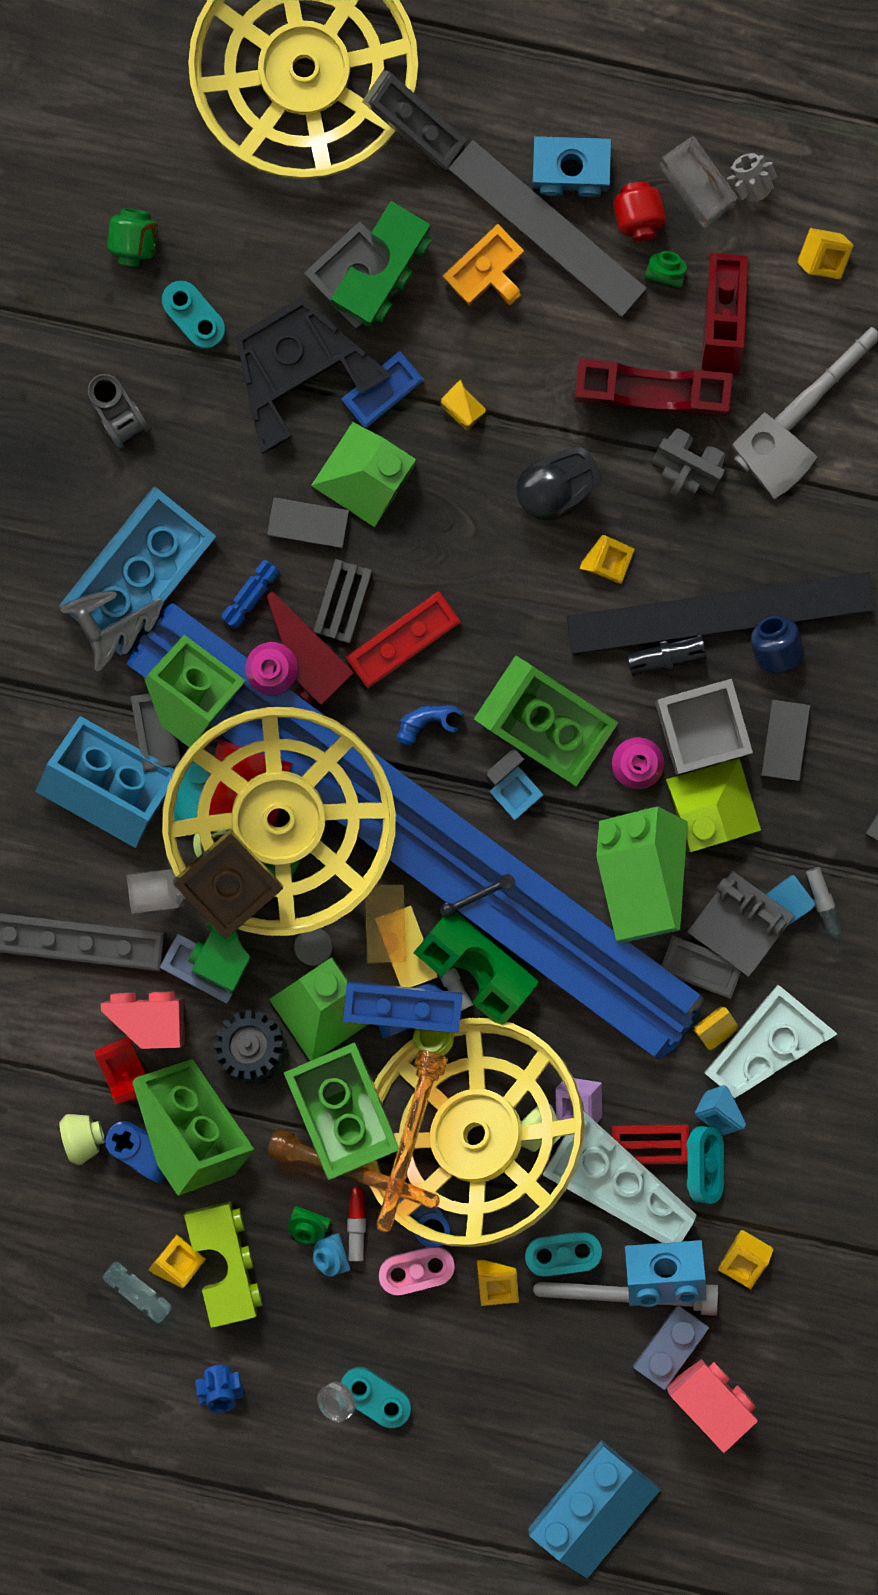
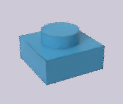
(516, 793)

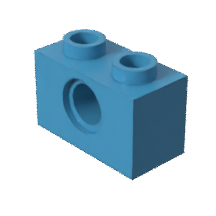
(590, 153)
(650, 1261)

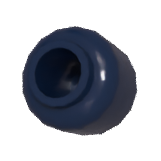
(777, 644)

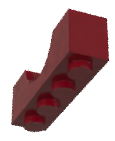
(667, 391)

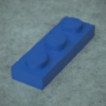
(402, 1007)

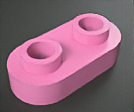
(417, 1271)

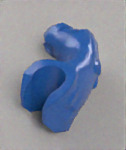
(416, 720)

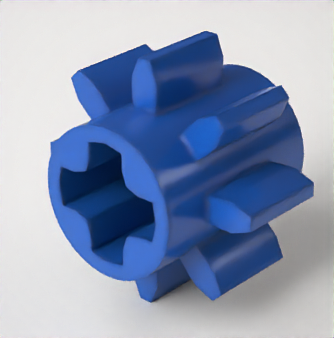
(219, 1388)

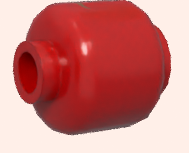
(639, 211)

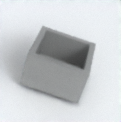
(703, 726)

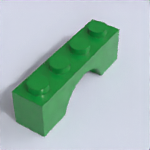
(221, 959)

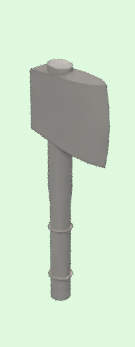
(767, 445)

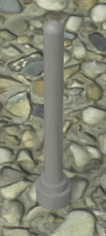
(617, 1294)

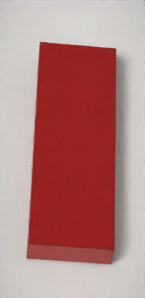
(403, 640)

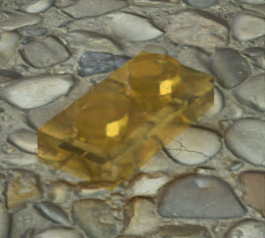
(385, 924)

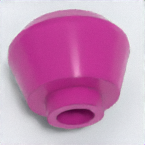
(264, 679)
(626, 758)

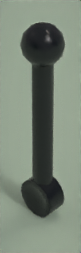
(506, 882)

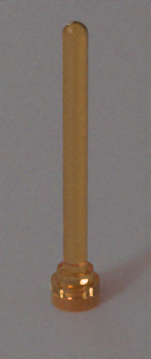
(429, 1068)
(286, 1147)

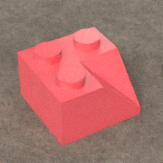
(712, 1404)

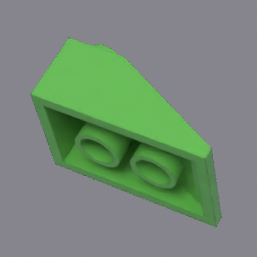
(545, 720)
(643, 871)
(342, 1110)
(189, 1127)

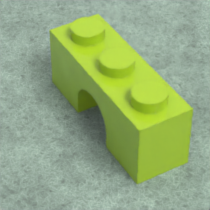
(218, 1229)

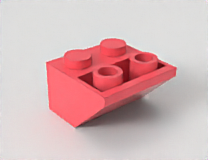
(148, 1022)

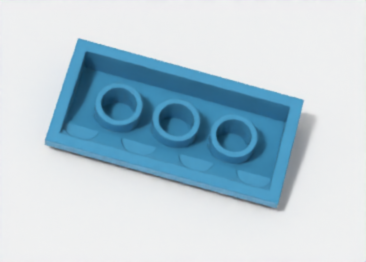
(143, 559)

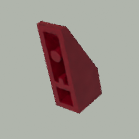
(725, 313)
(319, 668)

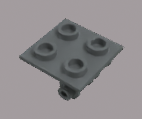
(740, 923)

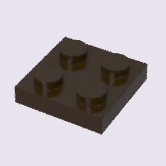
(227, 884)

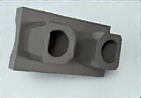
(685, 467)

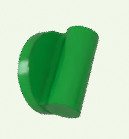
(666, 269)
(307, 1226)

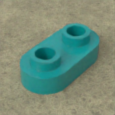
(193, 314)
(705, 1165)
(563, 1254)
(377, 1395)

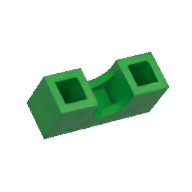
(367, 296)
(500, 979)

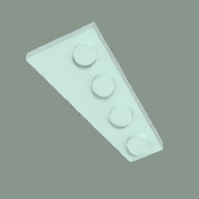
(621, 1185)

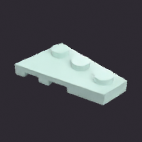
(768, 1041)

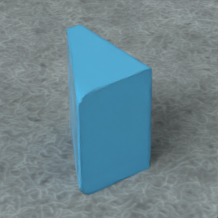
(792, 897)
(720, 1110)

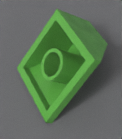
(364, 473)
(191, 690)
(315, 1009)

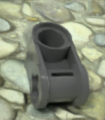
(117, 412)

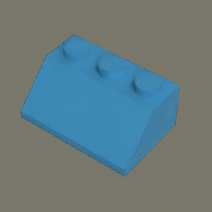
(105, 782)
(593, 1510)

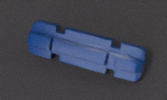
(250, 594)

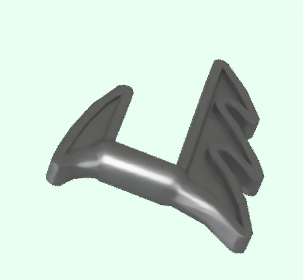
(105, 641)

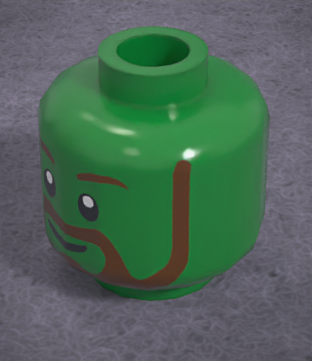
(132, 236)

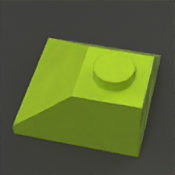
(714, 804)

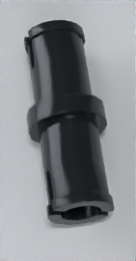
(666, 655)

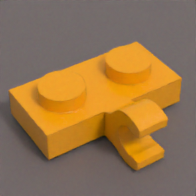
(485, 267)

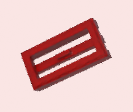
(645, 1144)

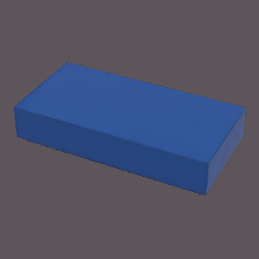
(381, 399)

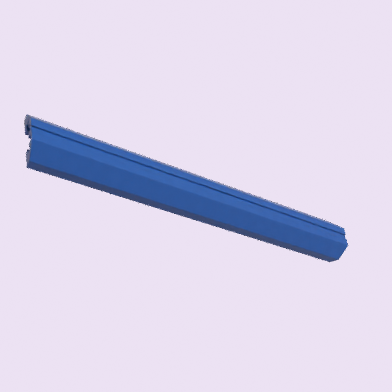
(460, 860)

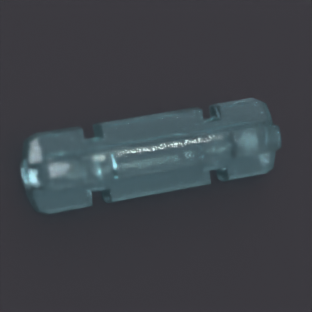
(137, 1292)

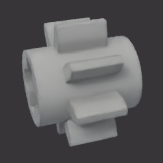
(752, 177)

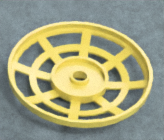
(294, 93)
(300, 800)
(502, 1133)

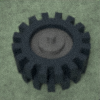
(250, 1046)

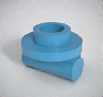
(330, 1255)

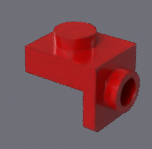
(120, 1067)

